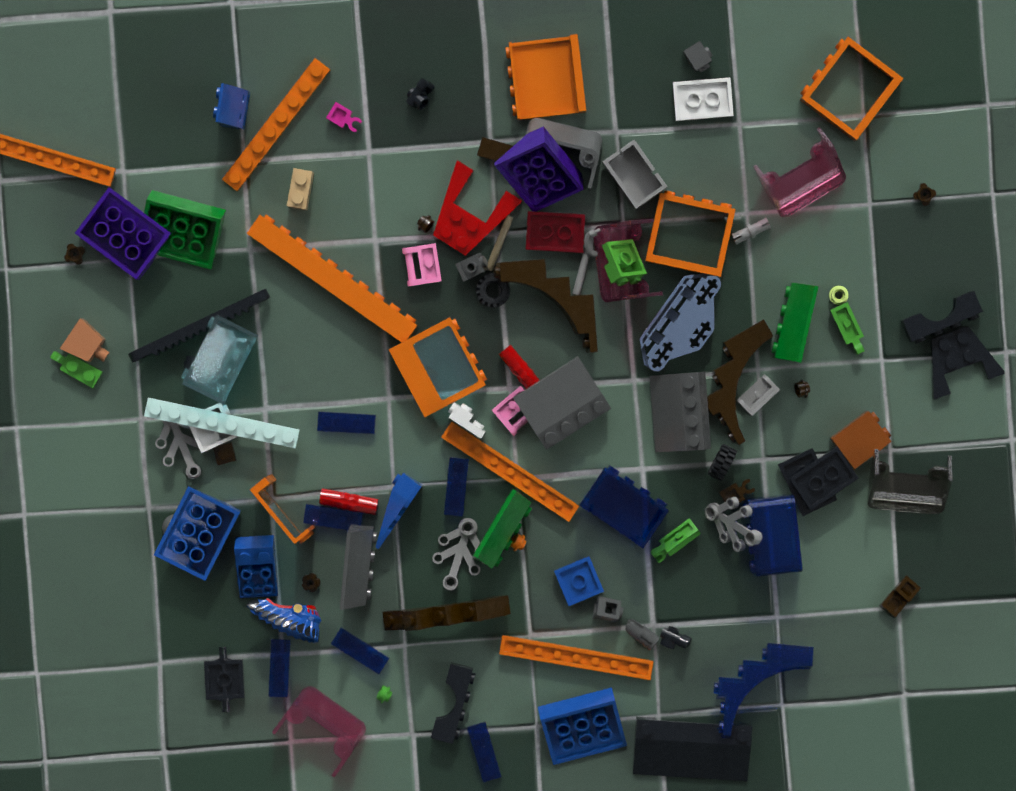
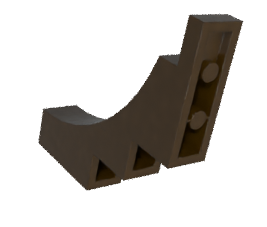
(577, 309)

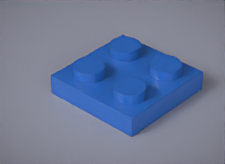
(578, 581)

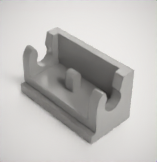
(758, 395)

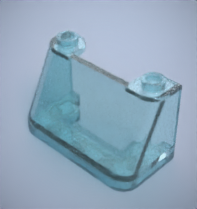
(219, 359)

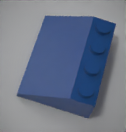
(197, 533)
(582, 726)

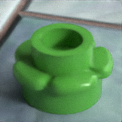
(384, 694)

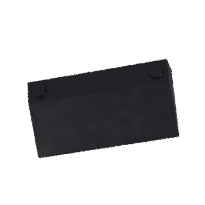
(691, 750)

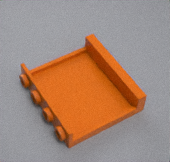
(546, 77)

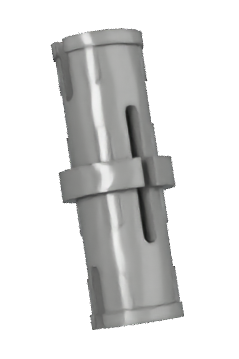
(751, 231)

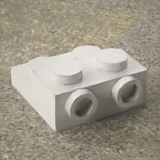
(462, 416)
(209, 439)

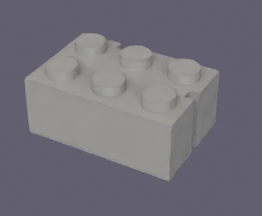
(634, 174)

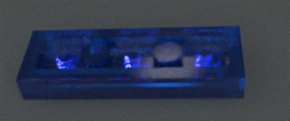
(346, 422)
(456, 486)
(331, 517)
(360, 650)
(279, 667)
(484, 751)

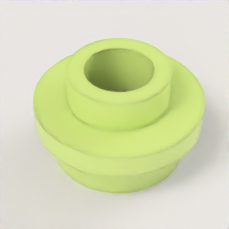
(843, 299)

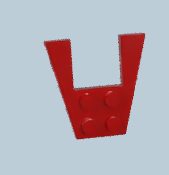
(461, 228)

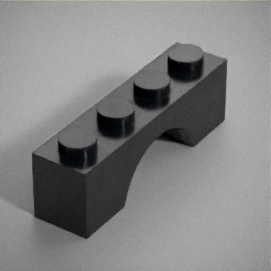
(964, 307)
(446, 726)

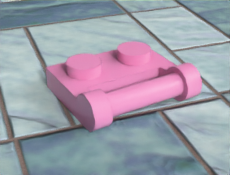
(428, 264)
(507, 409)

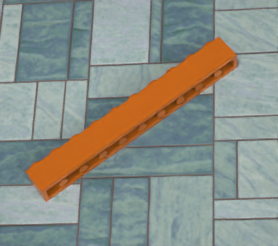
(332, 279)

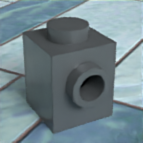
(698, 57)

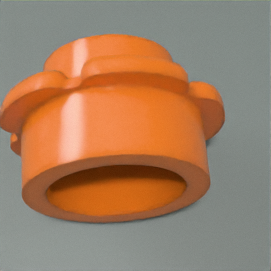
(518, 542)

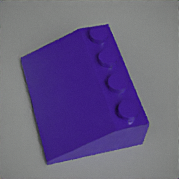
(540, 170)
(123, 233)

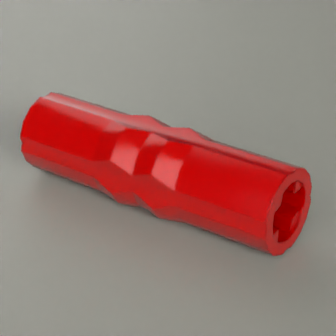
(518, 367)
(348, 501)

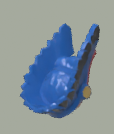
(295, 620)

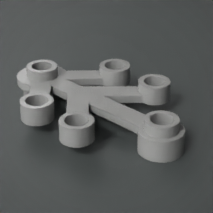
(179, 440)
(715, 513)
(460, 550)

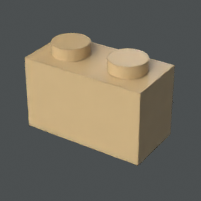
(300, 189)

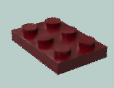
(555, 232)

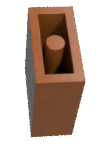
(861, 438)

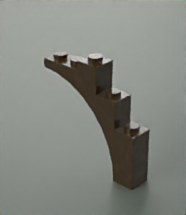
(727, 375)
(446, 614)

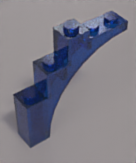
(777, 659)

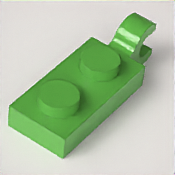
(848, 326)
(78, 368)
(675, 540)

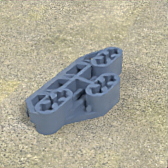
(684, 324)

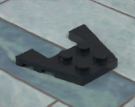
(957, 351)

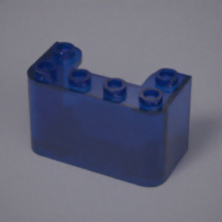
(624, 506)
(780, 543)

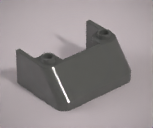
(573, 137)

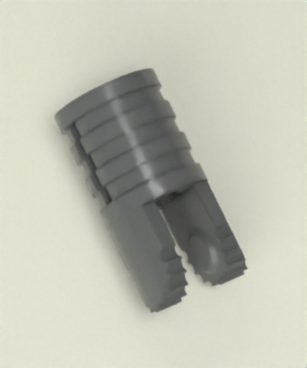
(641, 634)

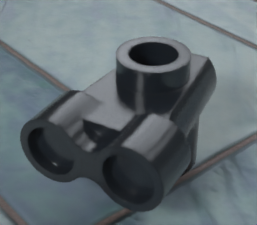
(418, 96)
(671, 637)

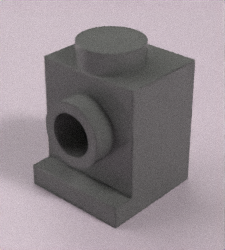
(480, 266)
(613, 605)

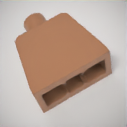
(85, 342)

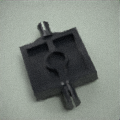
(224, 679)

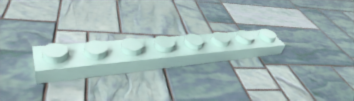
(221, 422)

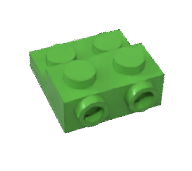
(623, 262)

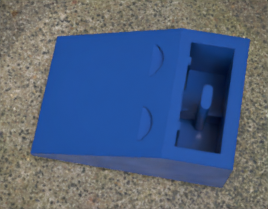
(231, 106)
(256, 566)

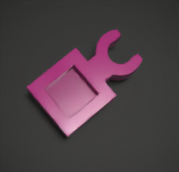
(341, 115)

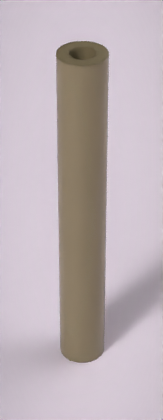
(499, 242)

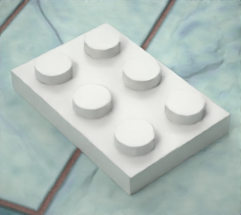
(703, 99)

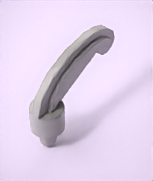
(588, 242)

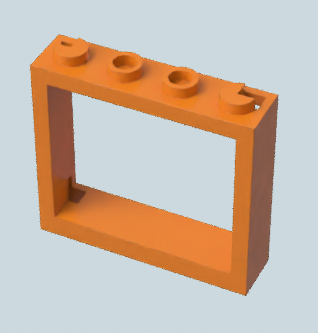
(819, 76)
(705, 204)

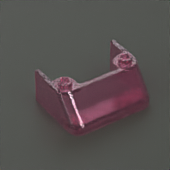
(806, 181)
(617, 232)
(331, 716)

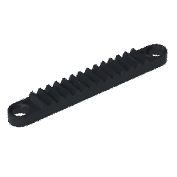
(198, 326)

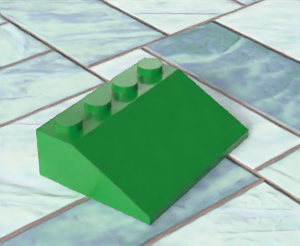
(192, 225)
(795, 322)
(501, 529)

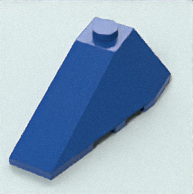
(401, 496)

